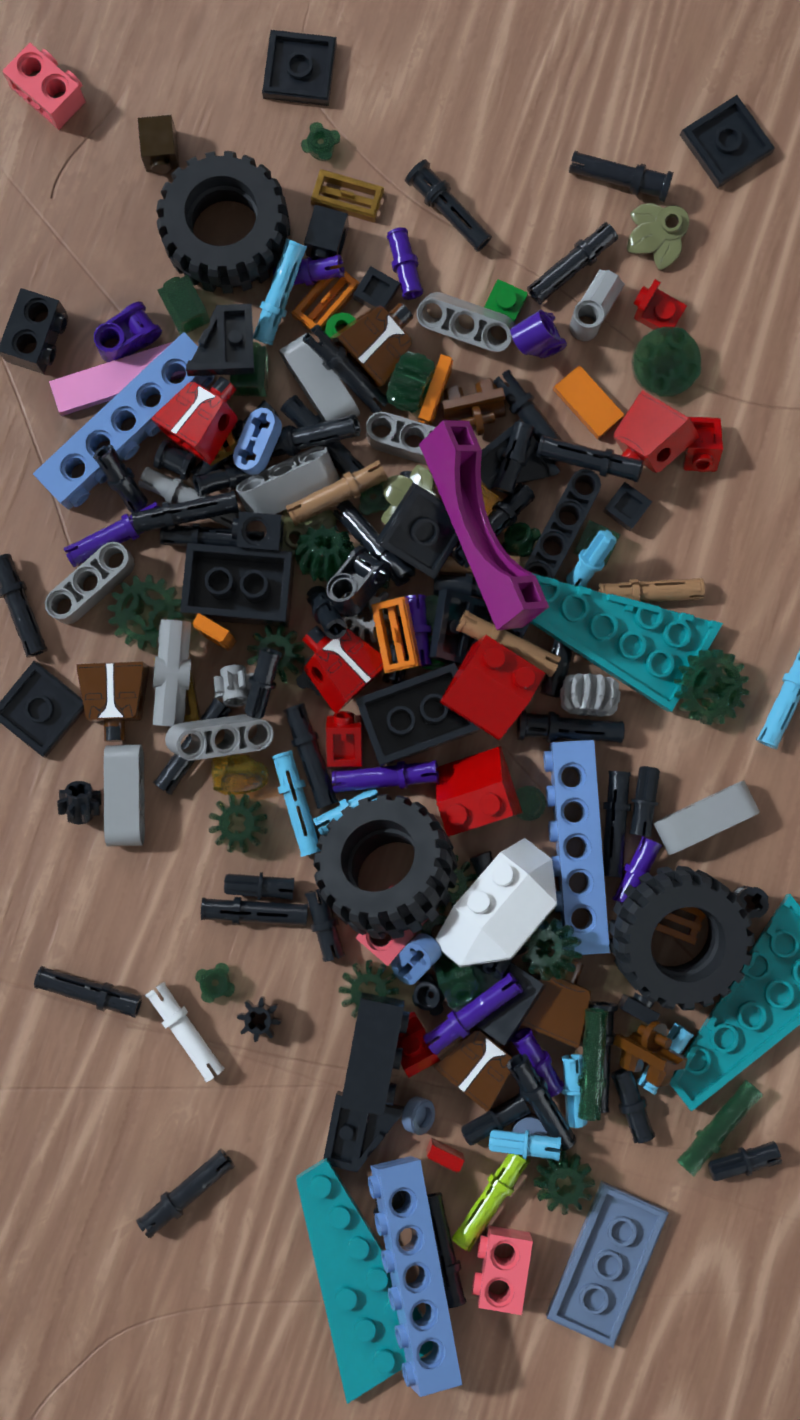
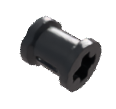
(175, 460)
(760, 900)

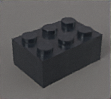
(238, 584)
(410, 717)

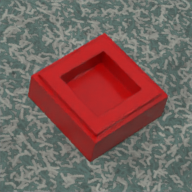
(445, 1155)

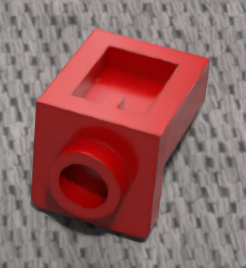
(657, 308)
(707, 449)
(344, 740)
(416, 1052)

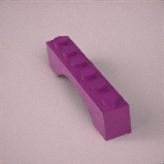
(455, 465)

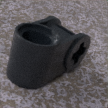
(359, 578)

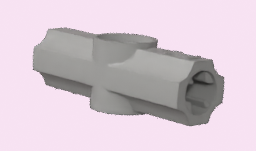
(171, 672)

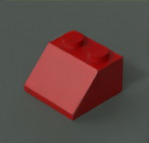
(492, 686)
(475, 792)

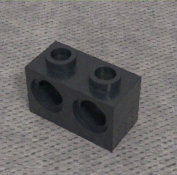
(24, 330)

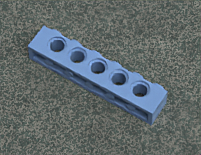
(106, 425)
(582, 758)
(441, 1367)

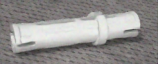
(184, 1031)

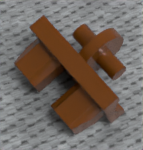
(476, 408)
(650, 1046)

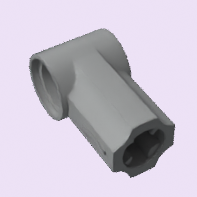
(595, 304)

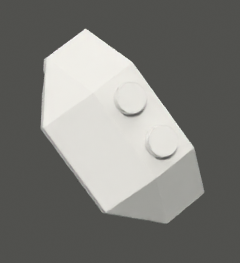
(500, 907)

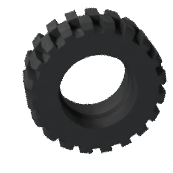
(215, 181)
(362, 832)
(712, 968)

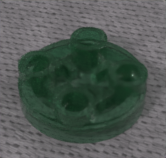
(666, 361)

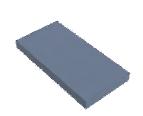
(607, 1264)

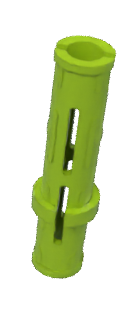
(486, 1206)

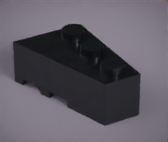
(374, 1054)

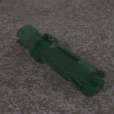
(592, 1073)
(719, 1128)

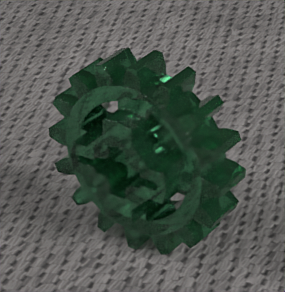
(132, 617)
(720, 698)

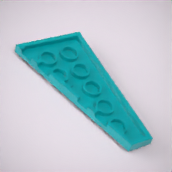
(625, 637)
(751, 1016)
(351, 1282)

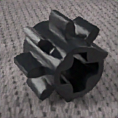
(79, 802)
(259, 1028)

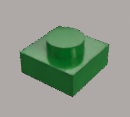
(506, 299)

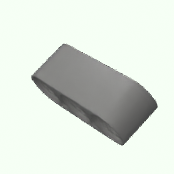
(450, 325)
(320, 385)
(400, 429)
(288, 481)
(72, 586)
(204, 733)
(124, 795)
(706, 817)

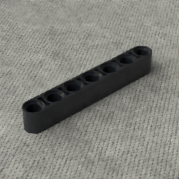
(559, 532)

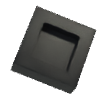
(376, 289)
(627, 506)
(638, 1007)

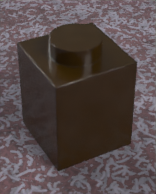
(158, 143)

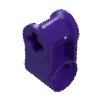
(127, 331)
(538, 335)

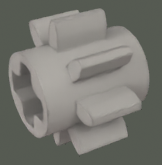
(233, 685)

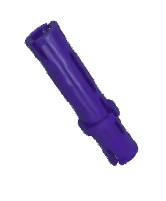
(117, 532)
(387, 776)
(461, 1022)

